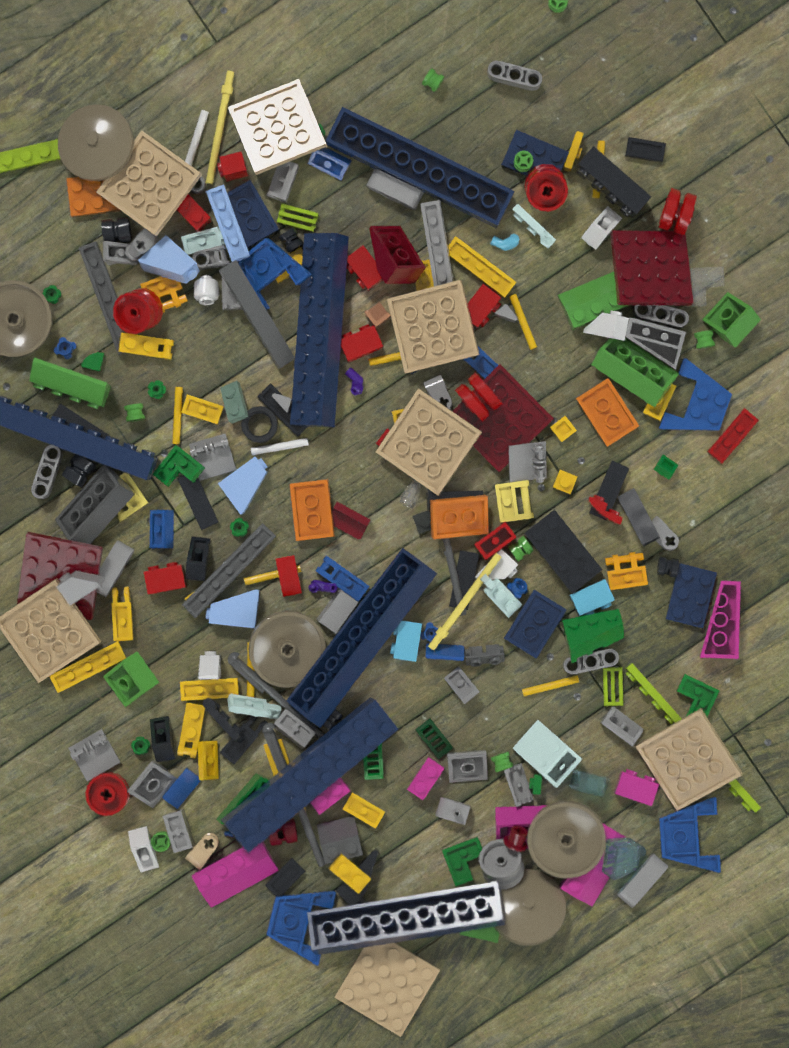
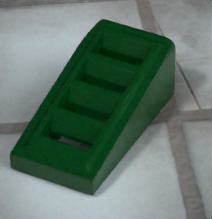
(423, 726)

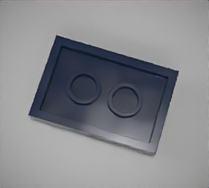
(541, 151)
(251, 214)
(691, 595)
(535, 624)

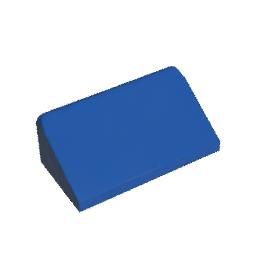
(330, 162)
(161, 528)
(445, 652)
(181, 788)

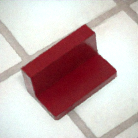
(349, 521)

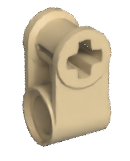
(201, 852)

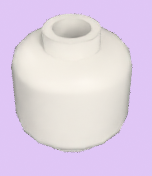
(206, 290)

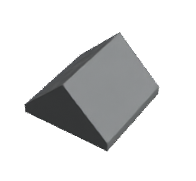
(467, 766)
(152, 784)

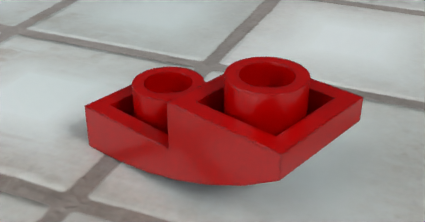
(599, 506)
(288, 576)

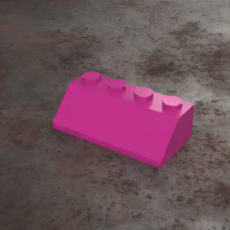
(510, 816)
(234, 873)
(589, 886)

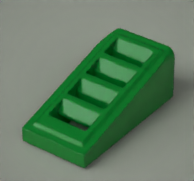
(370, 776)

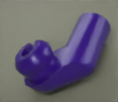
(357, 381)
(317, 585)

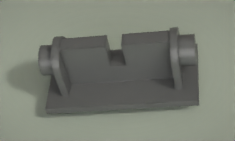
(493, 655)

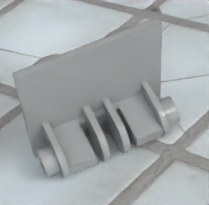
(213, 455)
(527, 462)
(94, 755)

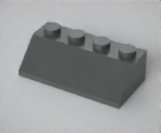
(94, 506)

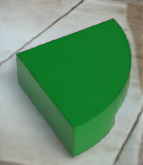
(93, 361)

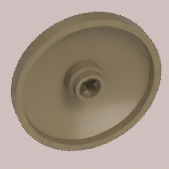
(95, 142)
(23, 319)
(285, 648)
(566, 839)
(532, 909)

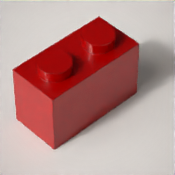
(232, 166)
(193, 214)
(364, 267)
(482, 305)
(360, 343)
(495, 541)
(165, 579)

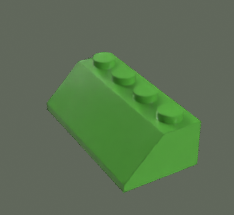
(590, 300)
(635, 369)
(69, 382)

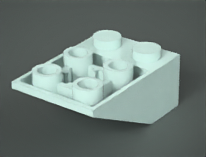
(547, 753)

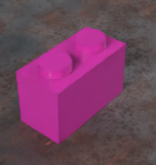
(425, 778)
(636, 788)
(330, 795)

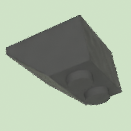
(339, 837)

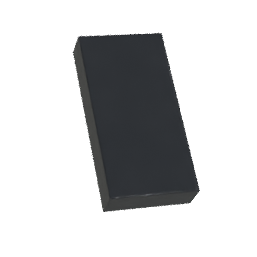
(645, 149)
(285, 878)

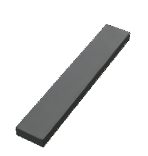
(102, 286)
(257, 314)
(229, 570)

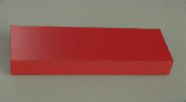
(733, 436)

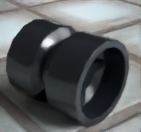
(116, 230)
(78, 470)

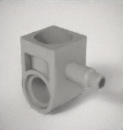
(452, 810)

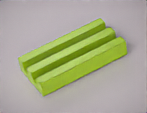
(286, 207)
(605, 686)

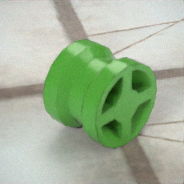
(556, 7)
(433, 80)
(523, 157)
(704, 339)
(134, 412)
(502, 761)

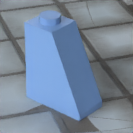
(169, 261)
(244, 483)
(235, 611)

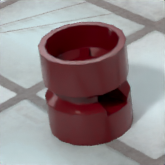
(289, 833)

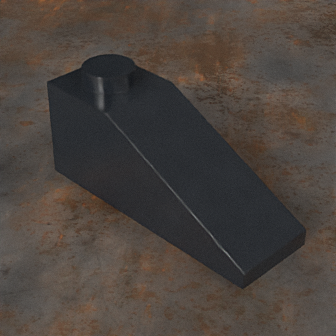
(351, 895)

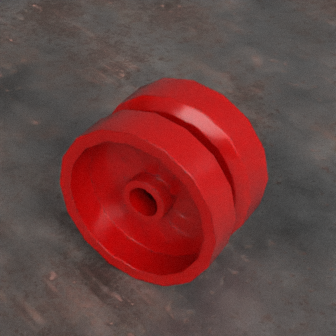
(549, 198)
(680, 212)
(137, 310)
(478, 397)
(99, 801)

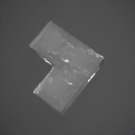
(705, 278)

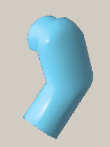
(506, 244)

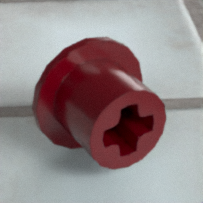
(516, 839)

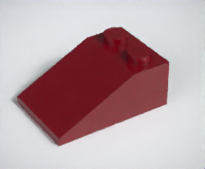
(395, 255)

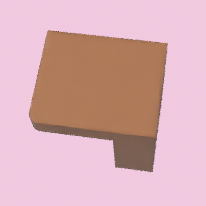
(377, 315)

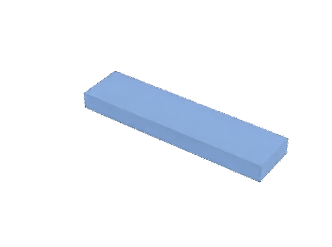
(228, 223)

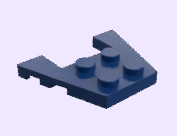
(267, 263)
(705, 406)
(680, 836)
(290, 920)

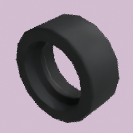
(273, 429)

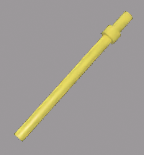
(226, 91)
(442, 632)

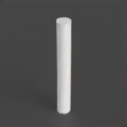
(196, 137)
(279, 446)

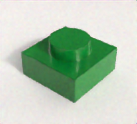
(665, 467)
(535, 784)

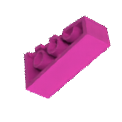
(724, 625)

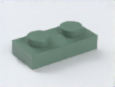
(234, 402)

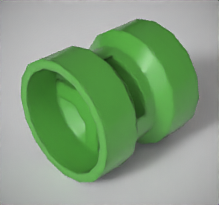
(516, 550)
(160, 841)

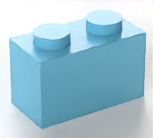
(592, 597)
(407, 641)

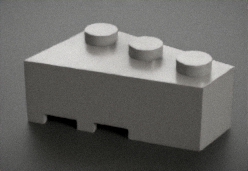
(657, 339)

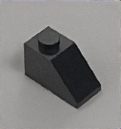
(197, 558)
(162, 739)

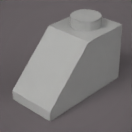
(78, 585)

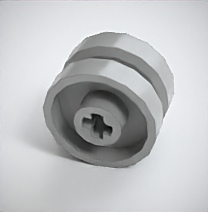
(501, 864)

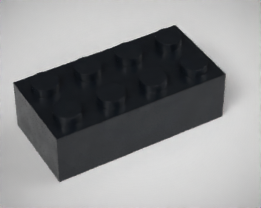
(612, 182)
(562, 551)

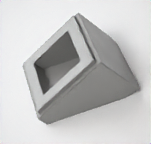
(506, 313)
(285, 402)

